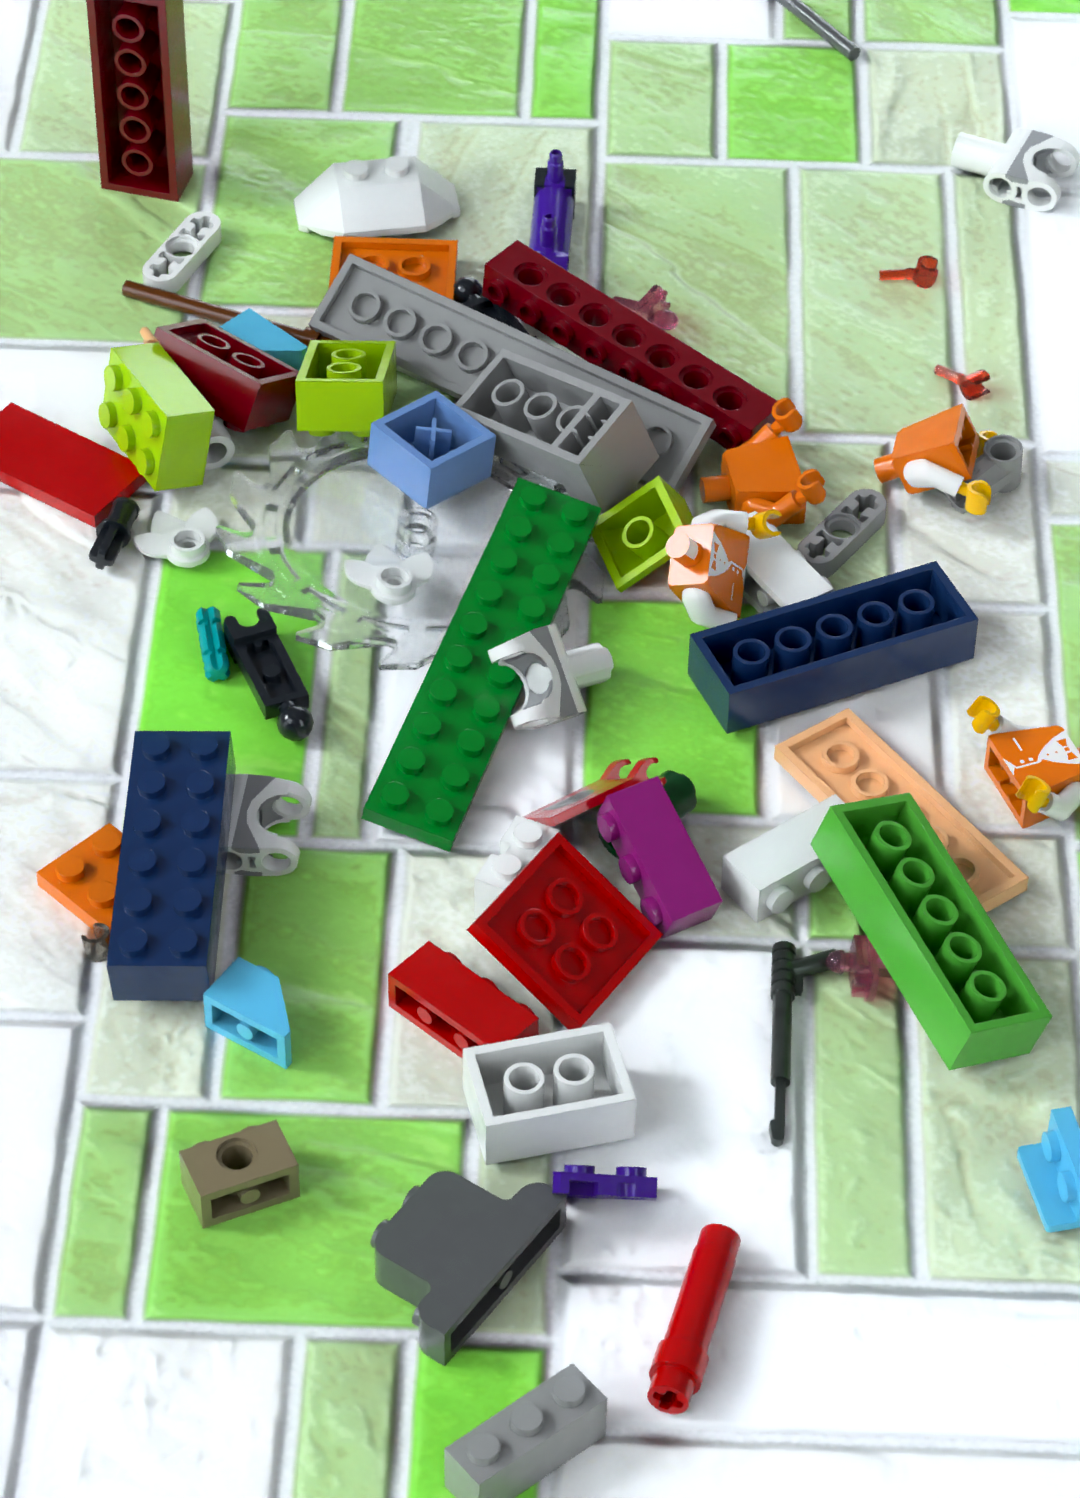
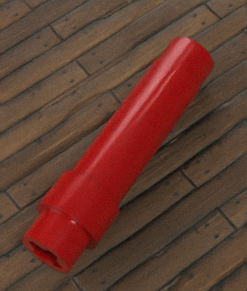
(682, 1354)

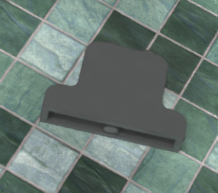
(461, 1253)

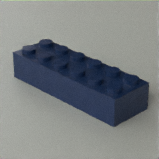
(831, 646)
(172, 866)

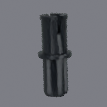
(114, 532)

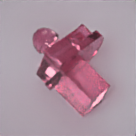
(653, 308)
(862, 966)

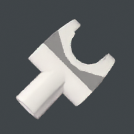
(1017, 166)
(551, 675)
(255, 808)

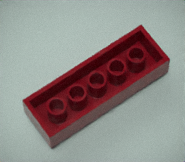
(141, 96)

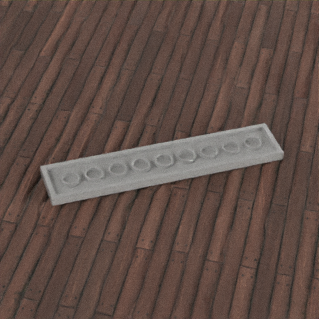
(454, 344)

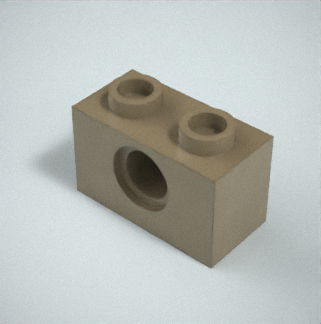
(239, 1173)

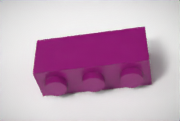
(658, 857)

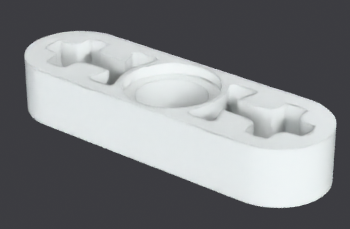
(183, 239)

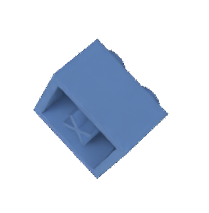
(431, 449)

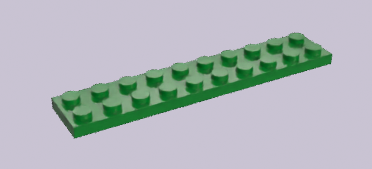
(464, 696)

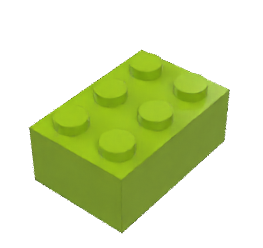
(345, 386)
(156, 416)

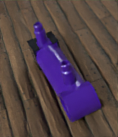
(553, 210)

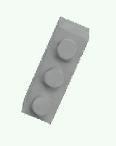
(527, 1438)

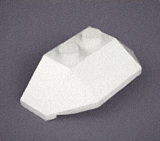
(376, 199)

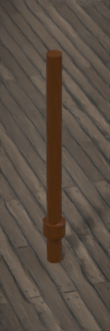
(204, 309)

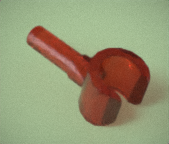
(923, 274)
(970, 384)

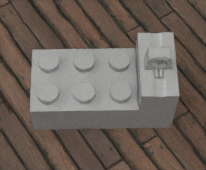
(562, 428)

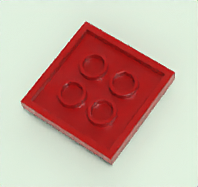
(565, 932)

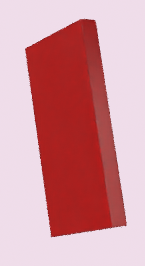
(62, 466)

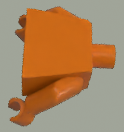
(766, 473)

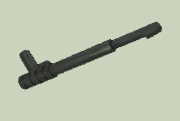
(786, 983)

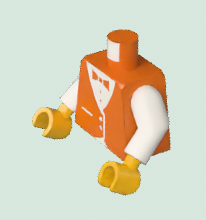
(940, 456)
(712, 562)
(1029, 765)

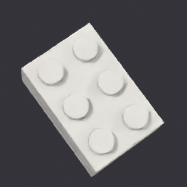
(548, 1093)

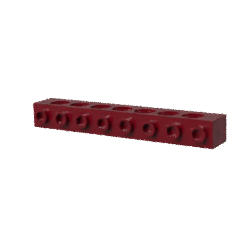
(623, 342)

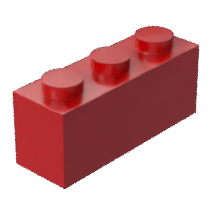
(455, 1002)

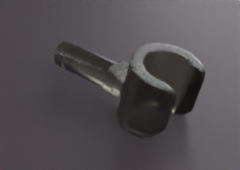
(97, 949)

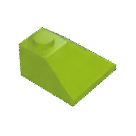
(636, 531)

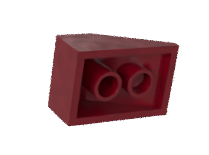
(233, 376)

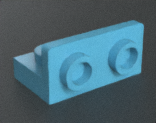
(1054, 1171)

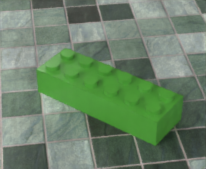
(930, 931)

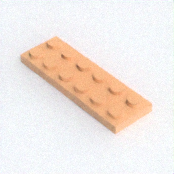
(857, 765)

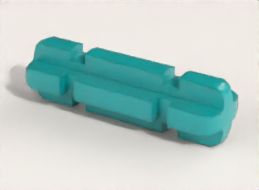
(212, 644)

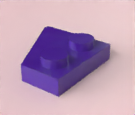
(627, 1184)

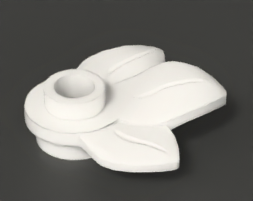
(178, 540)
(388, 576)

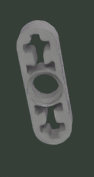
(844, 517)

